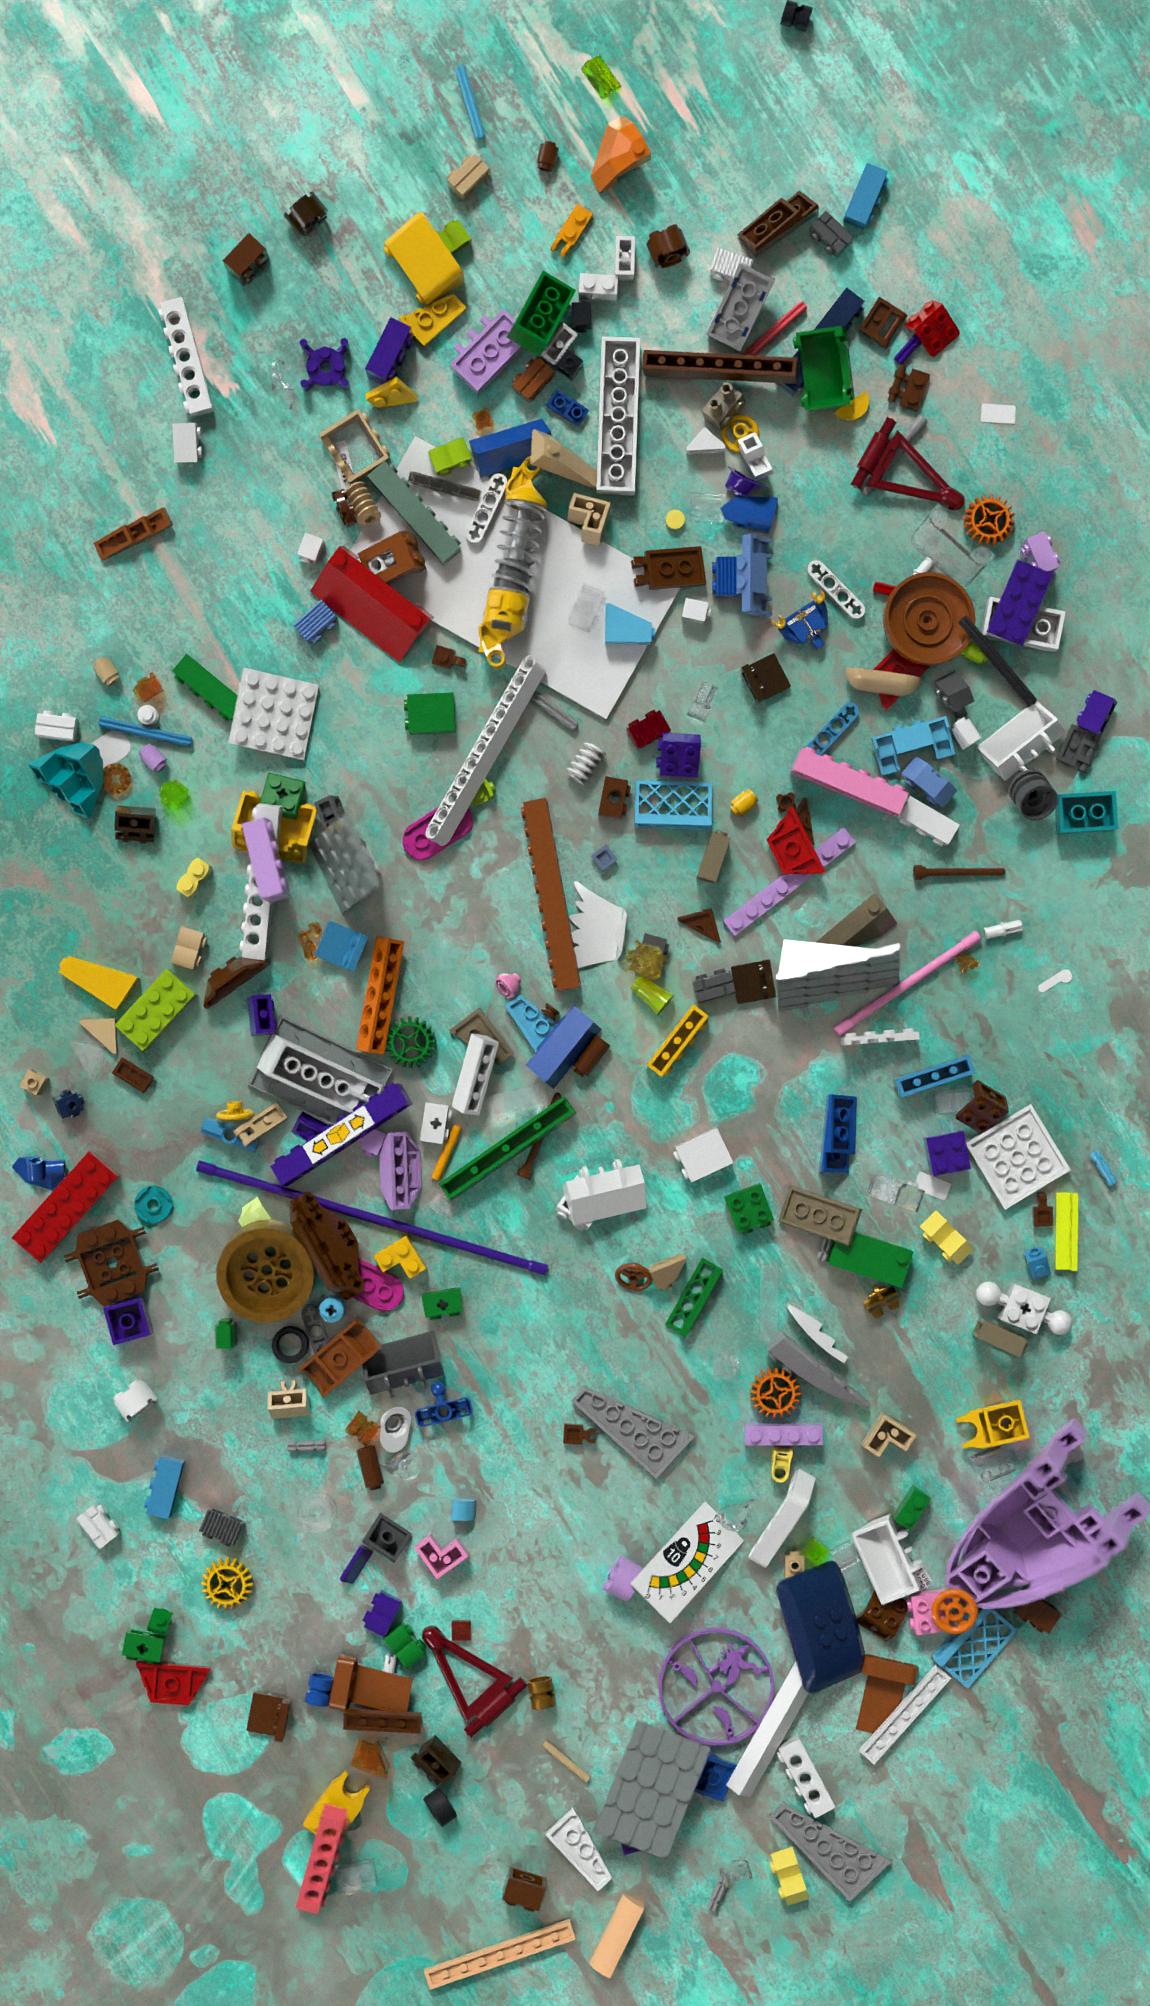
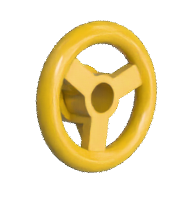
(740, 426)
(235, 1112)

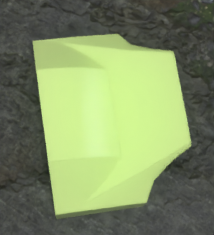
(254, 1212)

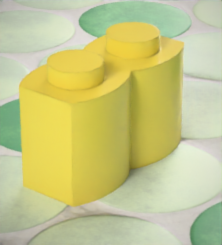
(191, 882)

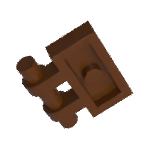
(914, 389)

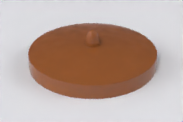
(925, 617)

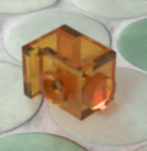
(148, 687)

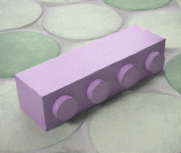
(783, 1434)

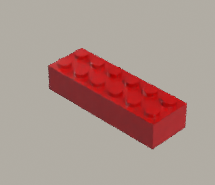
(65, 1206)

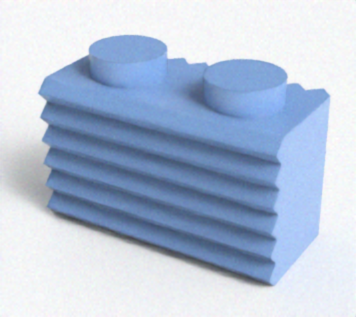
(316, 622)

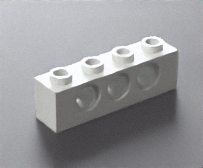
(819, 1804)

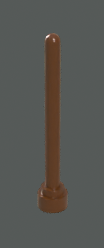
(921, 872)
(526, 1171)

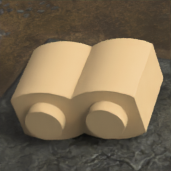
(188, 948)

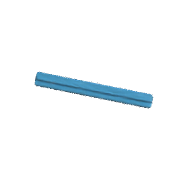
(145, 731)

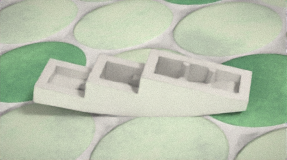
(811, 1327)

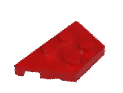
(897, 664)
(793, 847)
(172, 1682)

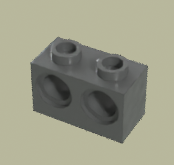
(329, 810)

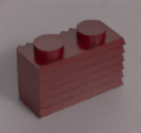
(648, 729)

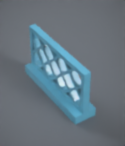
(676, 821)
(954, 1642)

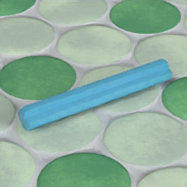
(470, 102)

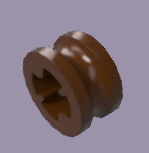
(550, 1011)

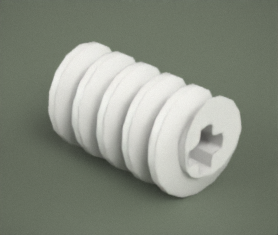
(584, 762)

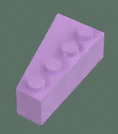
(266, 860)

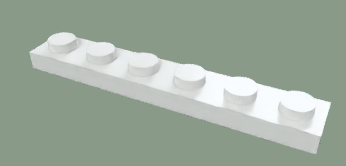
(905, 1714)

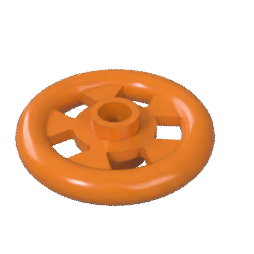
(956, 1595)

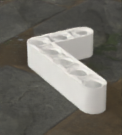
(784, 1519)

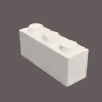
(927, 821)

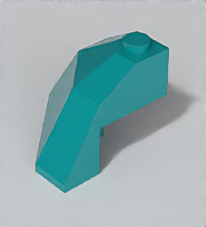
(73, 775)

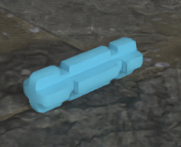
(1103, 1167)

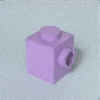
(372, 1142)

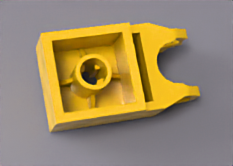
(989, 1430)
(337, 1796)

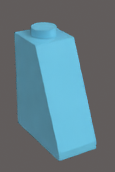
(626, 628)

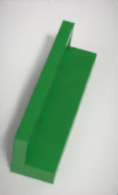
(701, 1299)

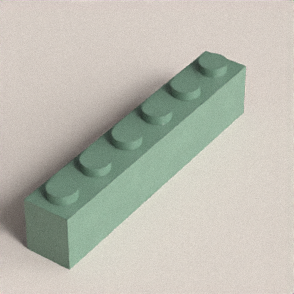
(414, 513)

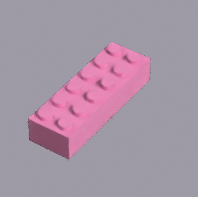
(848, 782)

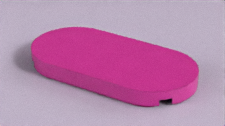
(421, 847)
(381, 1290)

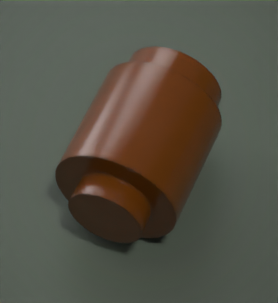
(547, 156)

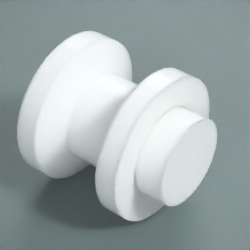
(148, 715)

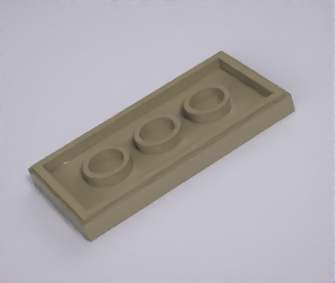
(820, 1215)

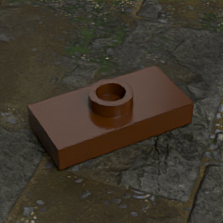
(133, 1075)

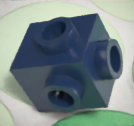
(62, 1103)

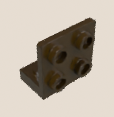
(765, 678)
(753, 981)

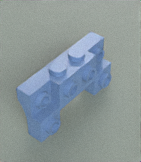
(753, 575)

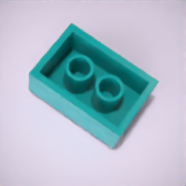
(1086, 812)

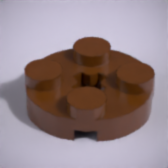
(344, 510)

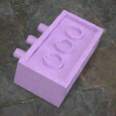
(487, 353)

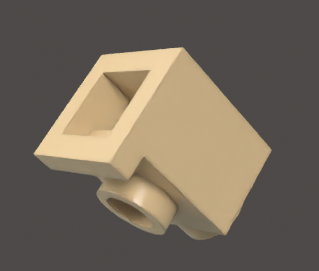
(791, 1557)

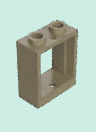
(713, 857)
(1000, 1337)

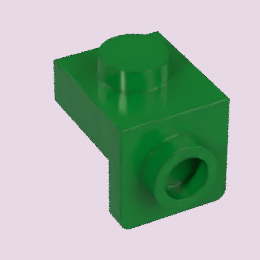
(159, 1621)

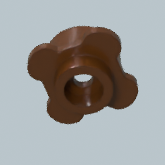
(787, 797)

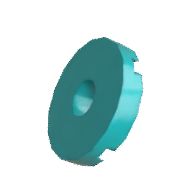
(142, 1208)

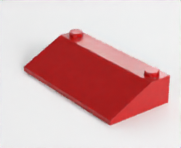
(370, 604)

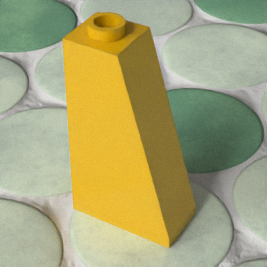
(102, 982)

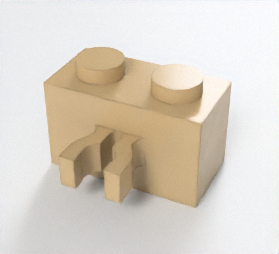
(288, 1402)

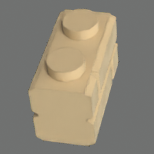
(468, 176)

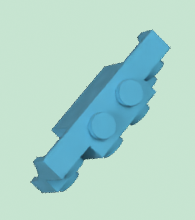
(918, 736)

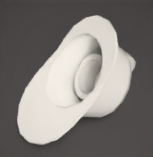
(395, 1429)

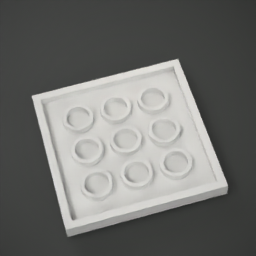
(273, 714)
(1017, 1156)

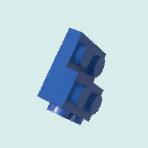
(715, 1777)

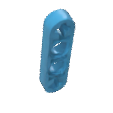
(828, 730)

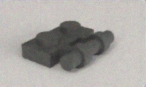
(1073, 744)

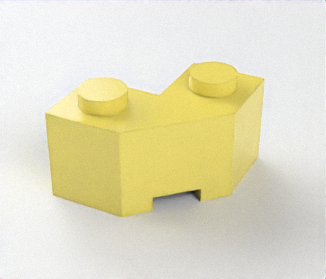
(946, 1238)
(789, 1875)

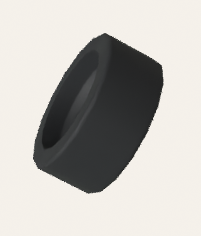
(276, 1349)

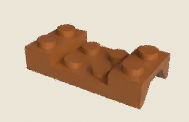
(341, 1356)

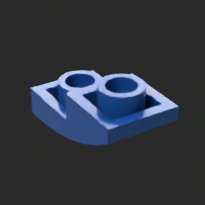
(566, 407)

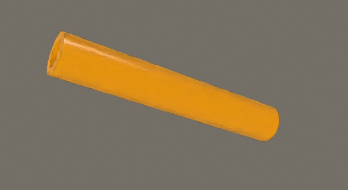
(446, 1152)

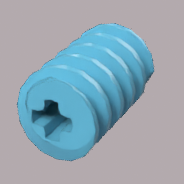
(326, 1312)

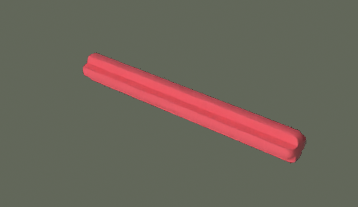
(776, 329)

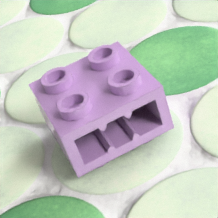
(1039, 552)

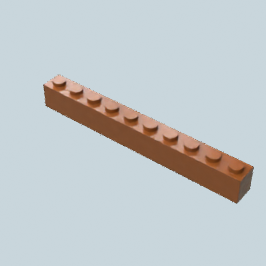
(552, 894)

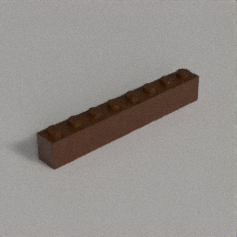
(720, 366)

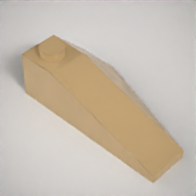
(556, 458)

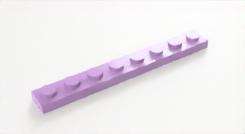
(785, 884)

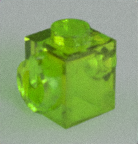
(173, 794)

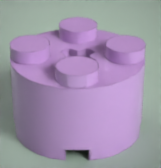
(621, 1577)

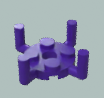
(320, 356)

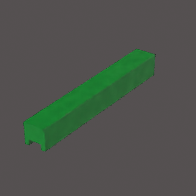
(507, 1148)

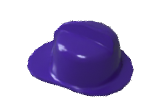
(741, 484)

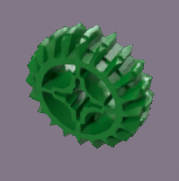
(396, 1032)

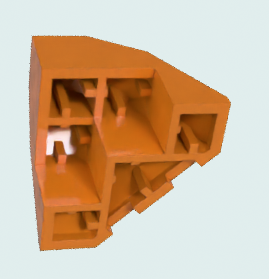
(619, 153)

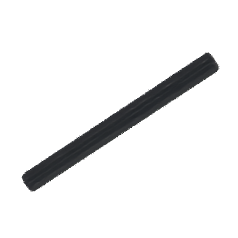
(997, 660)

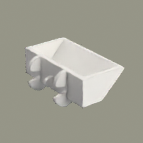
(1021, 740)
(605, 1193)
(887, 1559)

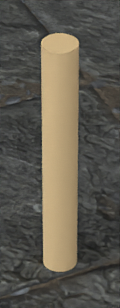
(566, 1761)

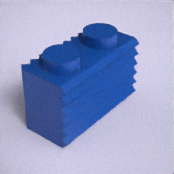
(725, 577)

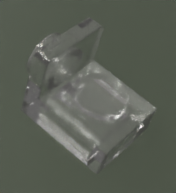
(735, 1872)

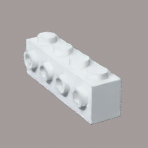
(475, 1074)

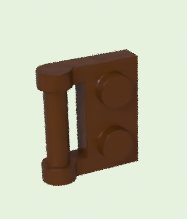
(877, 318)

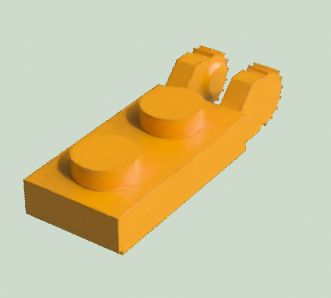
(572, 229)

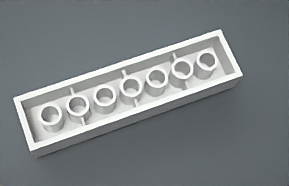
(618, 416)

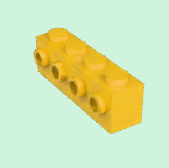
(674, 1044)

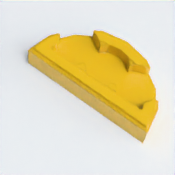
(856, 410)

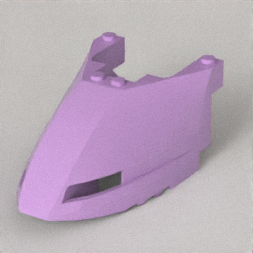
(1035, 1536)

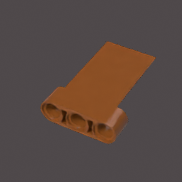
(368, 1687)
(883, 1689)

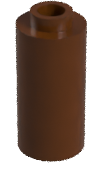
(590, 1056)
(370, 1467)

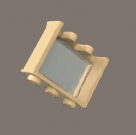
(355, 446)

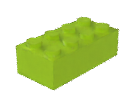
(156, 1009)

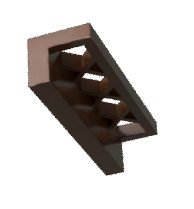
(382, 1721)

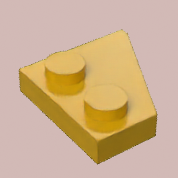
(390, 394)

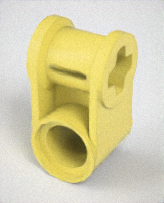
(781, 1461)

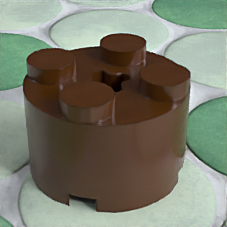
(667, 246)

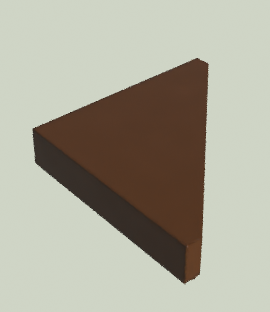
(804, 816)
(703, 923)

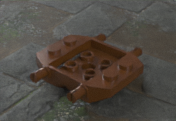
(96, 1265)

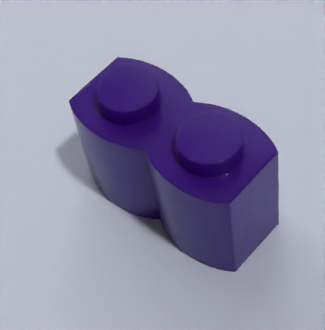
(382, 1613)

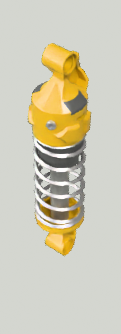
(508, 598)

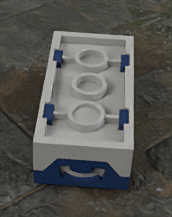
(740, 306)

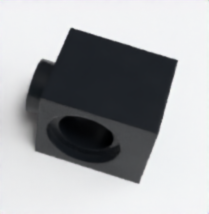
(581, 316)
(570, 365)

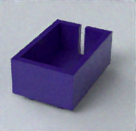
(389, 351)

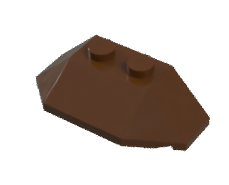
(230, 978)

